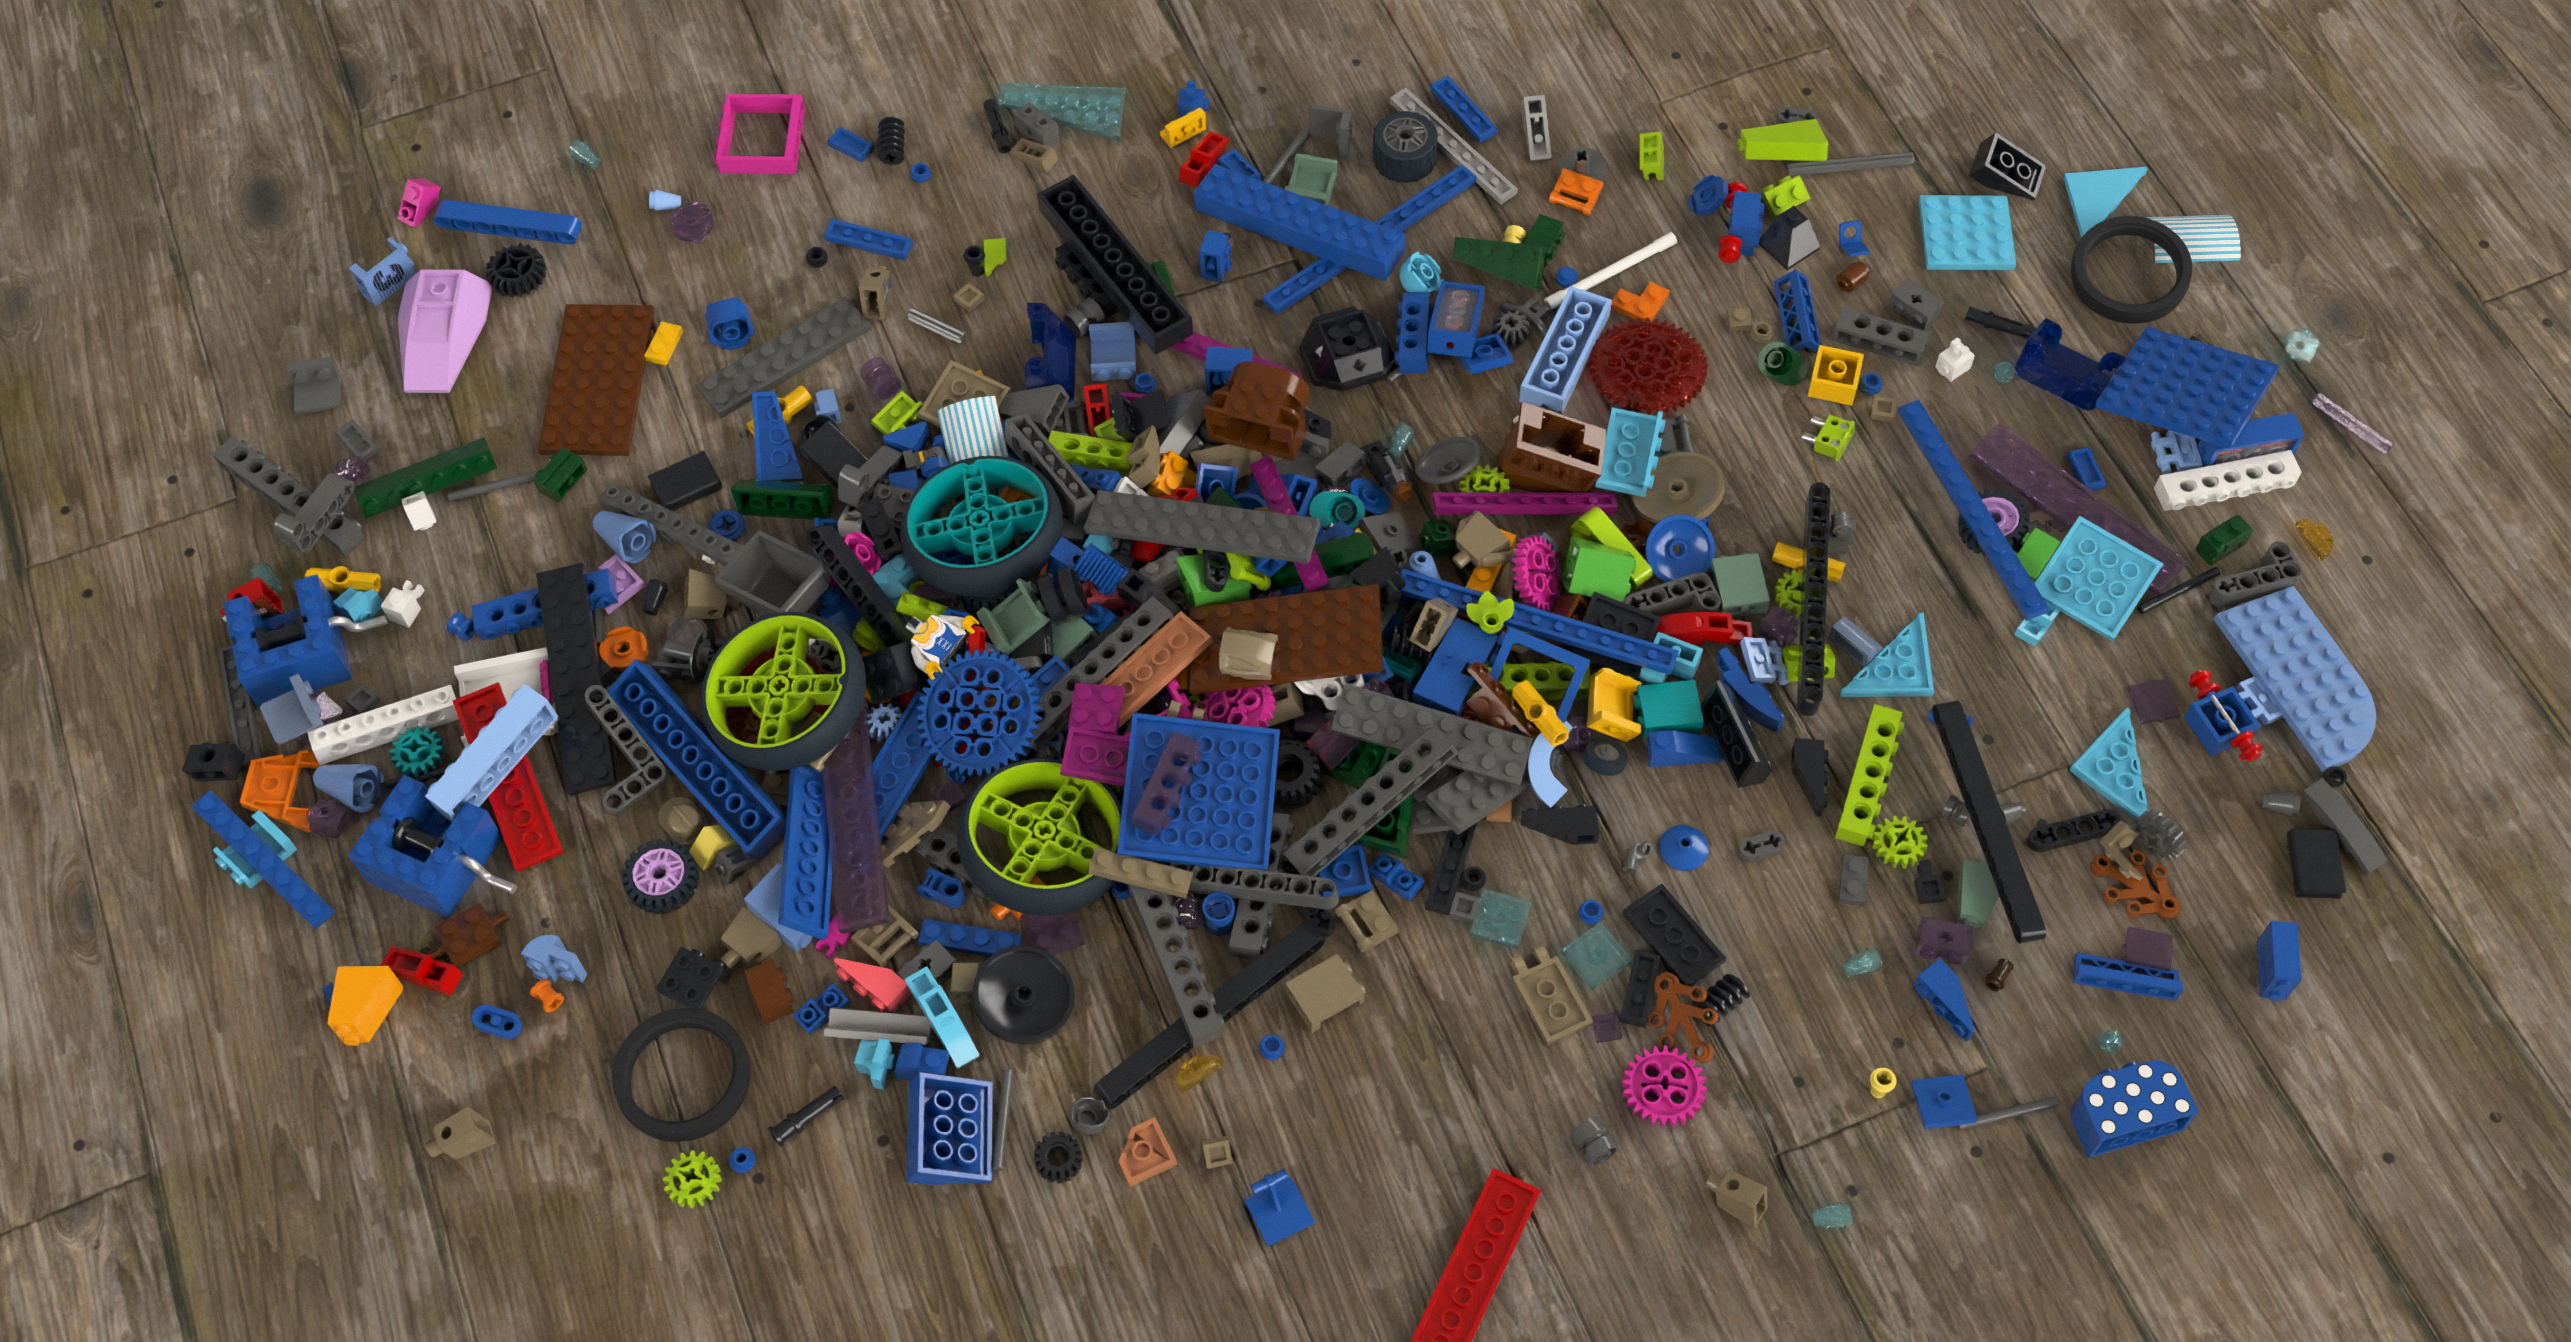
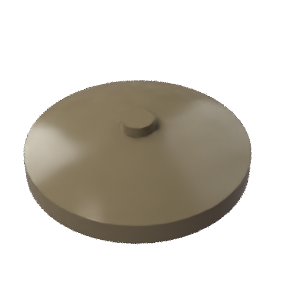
(1682, 486)

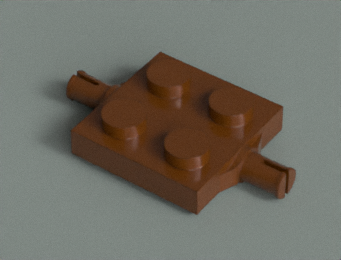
(468, 935)

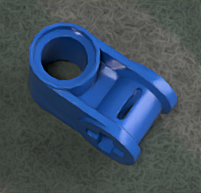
(937, 887)

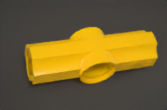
(790, 405)
(1793, 557)
(341, 579)
(1547, 722)

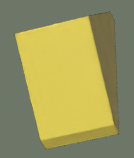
(709, 843)

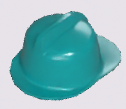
(1337, 506)

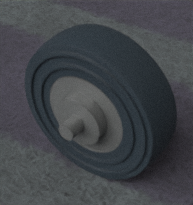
(1605, 757)

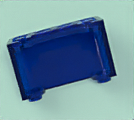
(1059, 351)
(2063, 370)

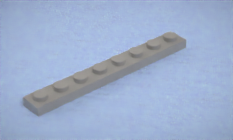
(1458, 150)

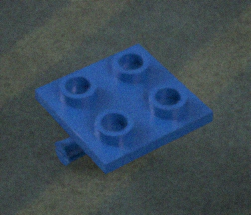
(1278, 1208)

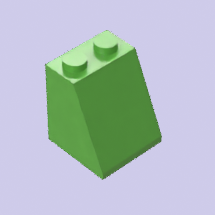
(1597, 569)
(1192, 583)

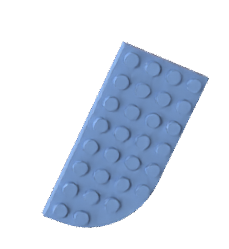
(2303, 674)

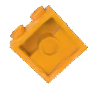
(1172, 474)

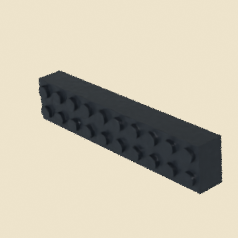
(1115, 264)

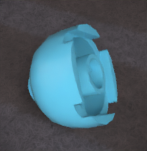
(1420, 274)

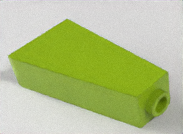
(1785, 141)

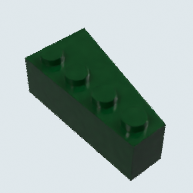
(1507, 260)
(1392, 831)

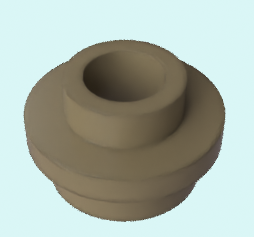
(1765, 329)

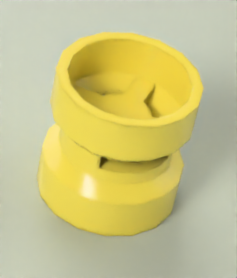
(1514, 234)

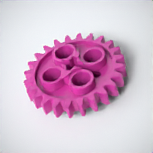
(1537, 573)
(1240, 706)
(1664, 1108)

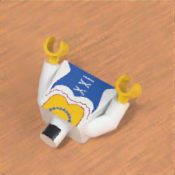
(938, 640)

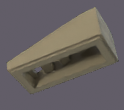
(1043, 163)

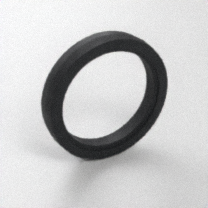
(2142, 228)
(657, 1026)

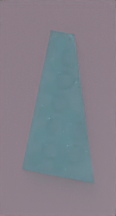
(1080, 107)

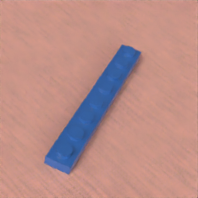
(263, 860)

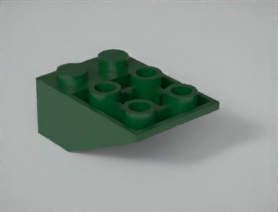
(1357, 765)

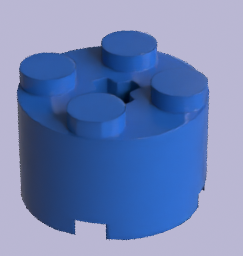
(729, 323)

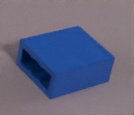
(2278, 960)

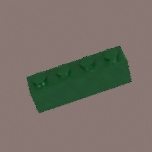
(783, 499)

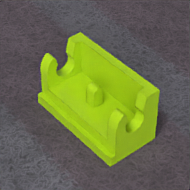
(1652, 155)

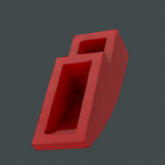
(1202, 159)
(422, 970)

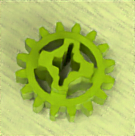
(1484, 481)
(1791, 597)
(1906, 851)
(696, 1189)

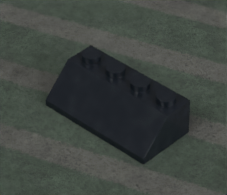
(1735, 736)

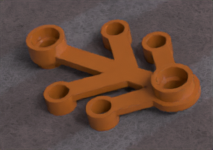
(2138, 889)
(1680, 1014)

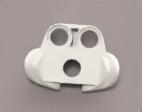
(1327, 686)

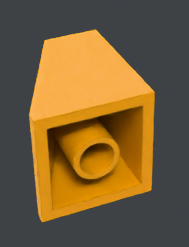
(362, 1001)

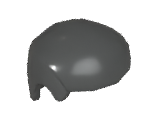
(1089, 1115)

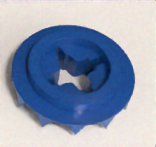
(733, 518)

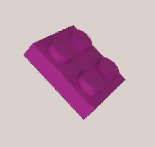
(1097, 707)

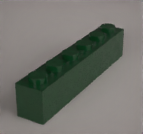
(426, 476)
(1336, 556)

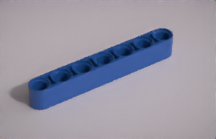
(507, 222)

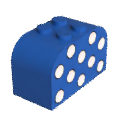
(2131, 1107)

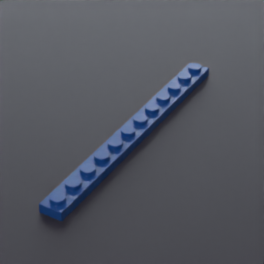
(1398, 219)
(1973, 511)
(1549, 625)

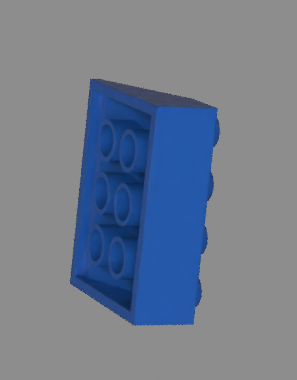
(949, 1130)

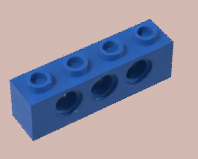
(1414, 332)

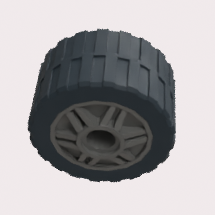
(1405, 146)

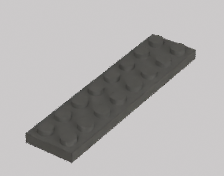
(783, 356)
(1399, 723)

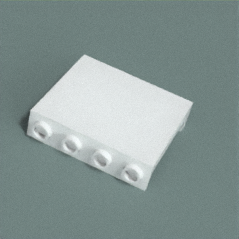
(511, 673)

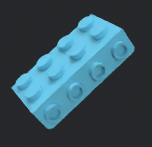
(1630, 452)

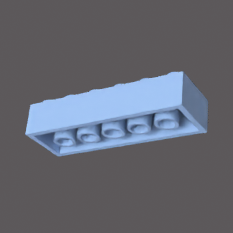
(1565, 349)
(493, 753)

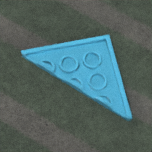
(2099, 193)
(1898, 669)
(2114, 767)

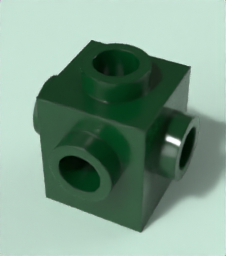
(1437, 538)

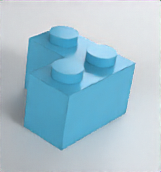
(895, 578)
(1685, 665)

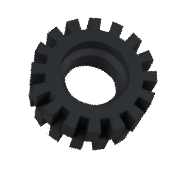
(1058, 1142)

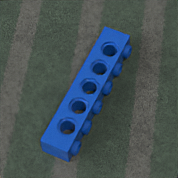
(524, 608)

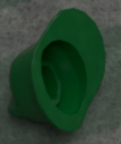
(1782, 363)

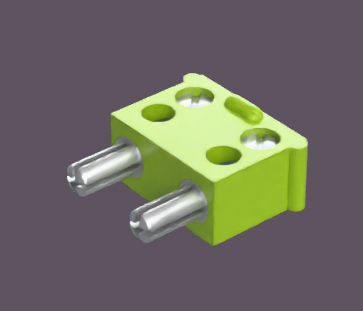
(1833, 436)

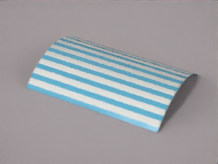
(2204, 236)
(972, 429)

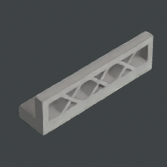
(878, 1024)

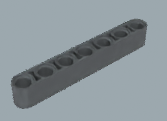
(1263, 890)

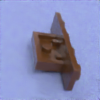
(1496, 706)

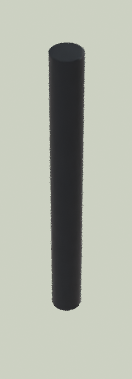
(2178, 590)

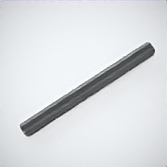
(1850, 163)

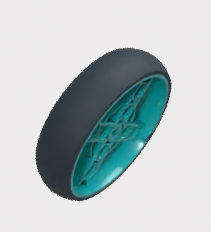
(981, 526)

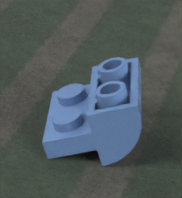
(550, 960)

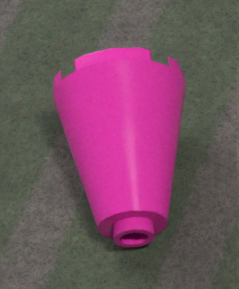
(863, 549)

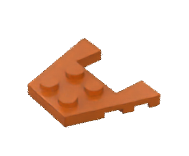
(272, 787)

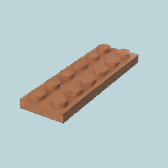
(1158, 662)

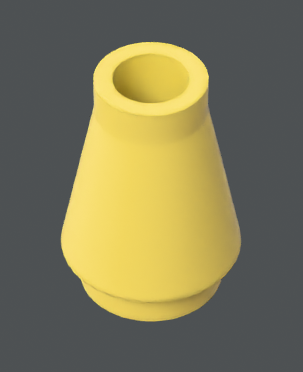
(1882, 1082)

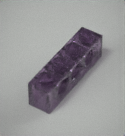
(1180, 748)

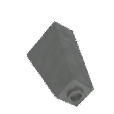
(1185, 417)

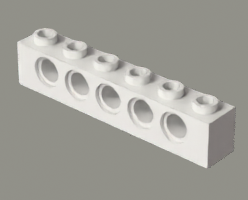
(2227, 480)
(383, 724)

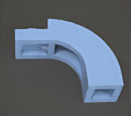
(1541, 779)

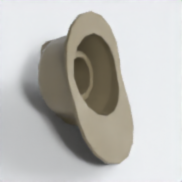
(681, 820)

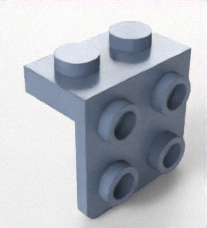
(292, 712)

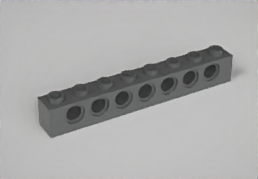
(283, 491)
(1098, 661)
(1369, 815)
(1199, 1029)

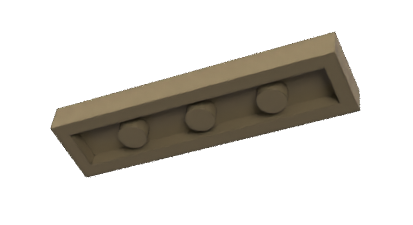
(1140, 873)

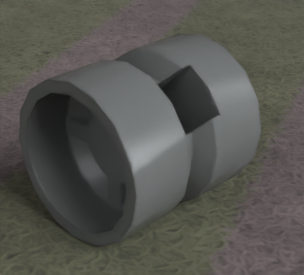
(1086, 313)
(1592, 1138)

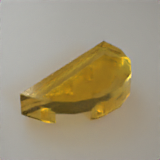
(2317, 537)
(1196, 1070)

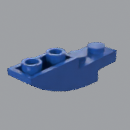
(1754, 699)

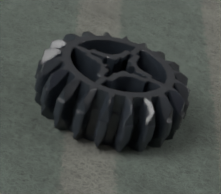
(516, 270)

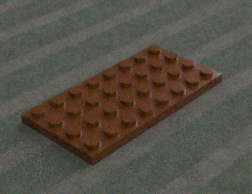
(597, 380)
(1316, 632)

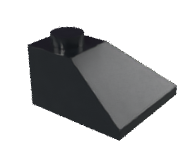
(1790, 238)

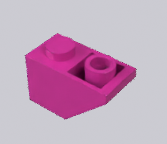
(418, 201)

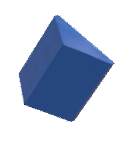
(1214, 475)

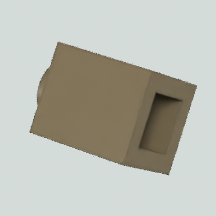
(962, 981)

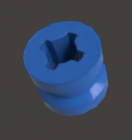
(461, 626)

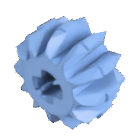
(883, 721)

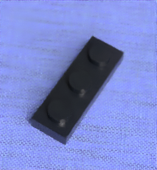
(1640, 989)

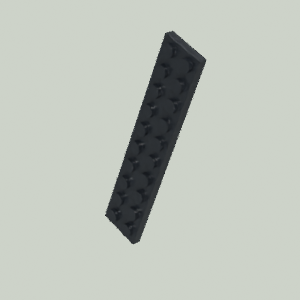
(573, 669)

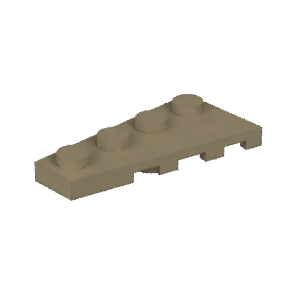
(1230, 456)

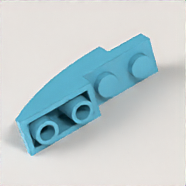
(942, 1017)

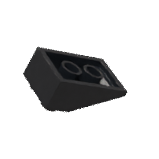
(2007, 168)

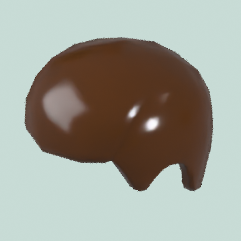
(1637, 533)

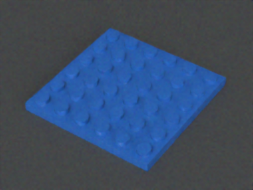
(2188, 387)
(1224, 808)

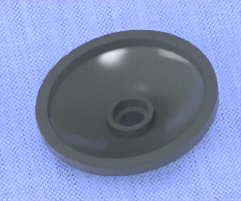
(1448, 460)

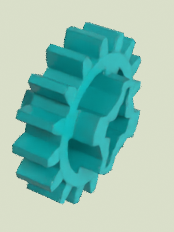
(417, 751)

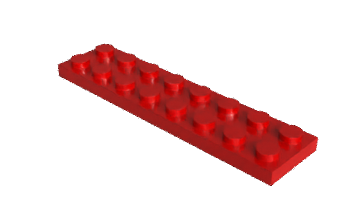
(518, 798)
(1478, 1260)

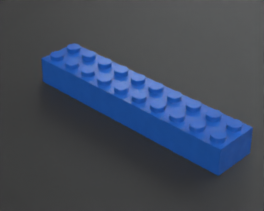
(1300, 222)
(700, 764)

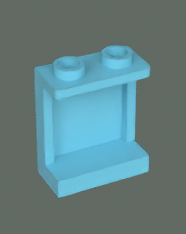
(270, 835)

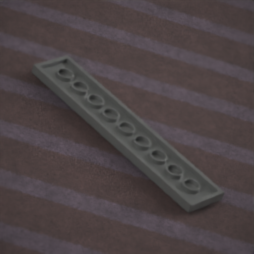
(1203, 526)

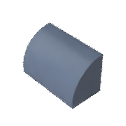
(1854, 641)

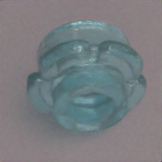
(2000, 373)
(2111, 1042)

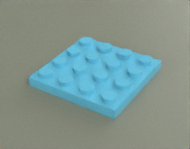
(1967, 232)
(2096, 578)

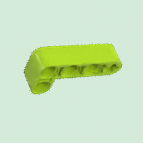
(1598, 528)

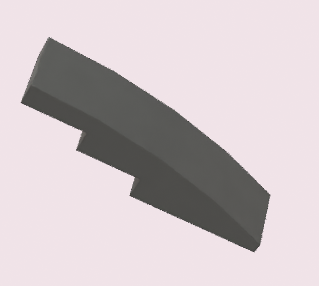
(2351, 833)

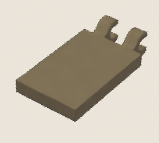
(1549, 996)

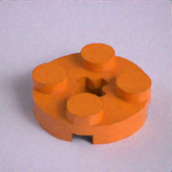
(623, 637)

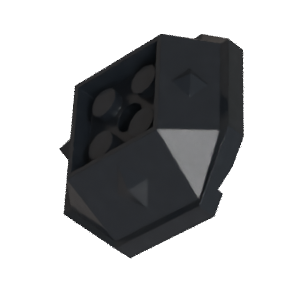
(1347, 349)

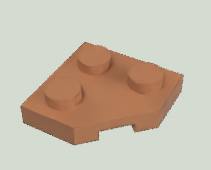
(1146, 1153)

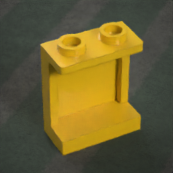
(1612, 704)

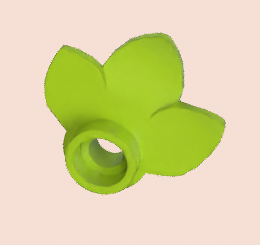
(1490, 610)

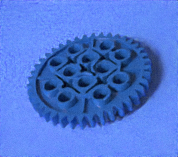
(955, 680)

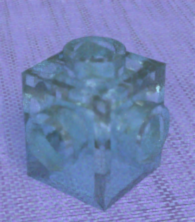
(2306, 336)

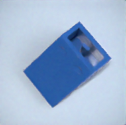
(1299, 488)

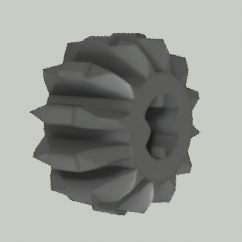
(1511, 327)

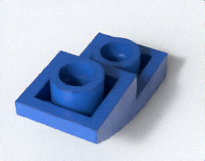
(1396, 877)
(816, 1012)

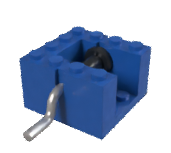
(291, 643)
(424, 853)

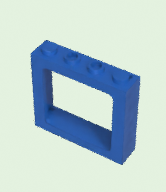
(1515, 636)

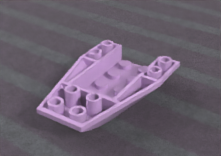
(439, 326)

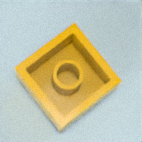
(1835, 375)

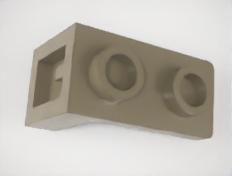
(2114, 842)

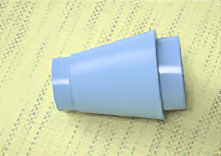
(663, 200)

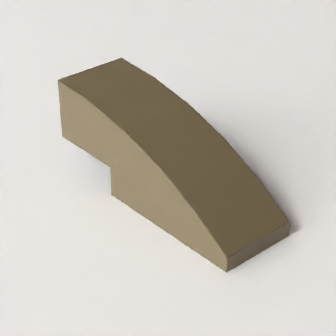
(1145, 458)

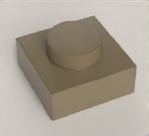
(969, 297)
(1739, 319)
(1883, 409)
(1217, 1152)

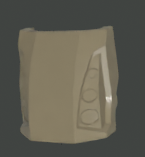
(1247, 654)

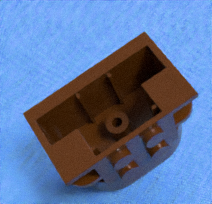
(1260, 410)
(1551, 452)

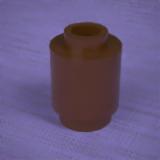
(1852, 276)

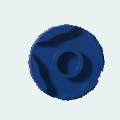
(1708, 195)

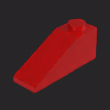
(1096, 406)

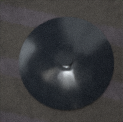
(1023, 995)

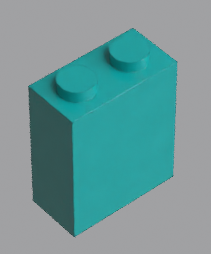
(1668, 707)

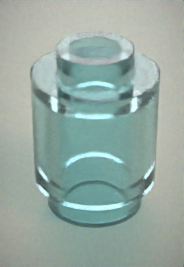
(266, 573)

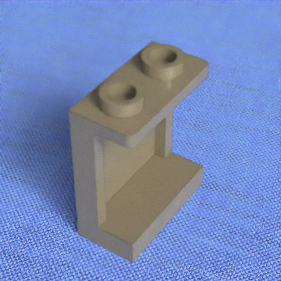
(1324, 991)

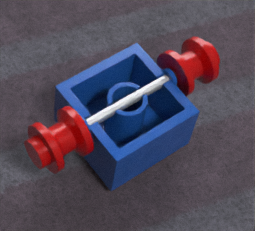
(1743, 223)
(2222, 719)

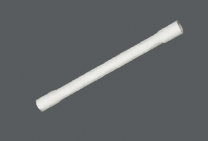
(1657, 246)

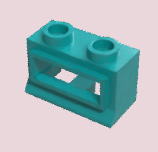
(1401, 666)

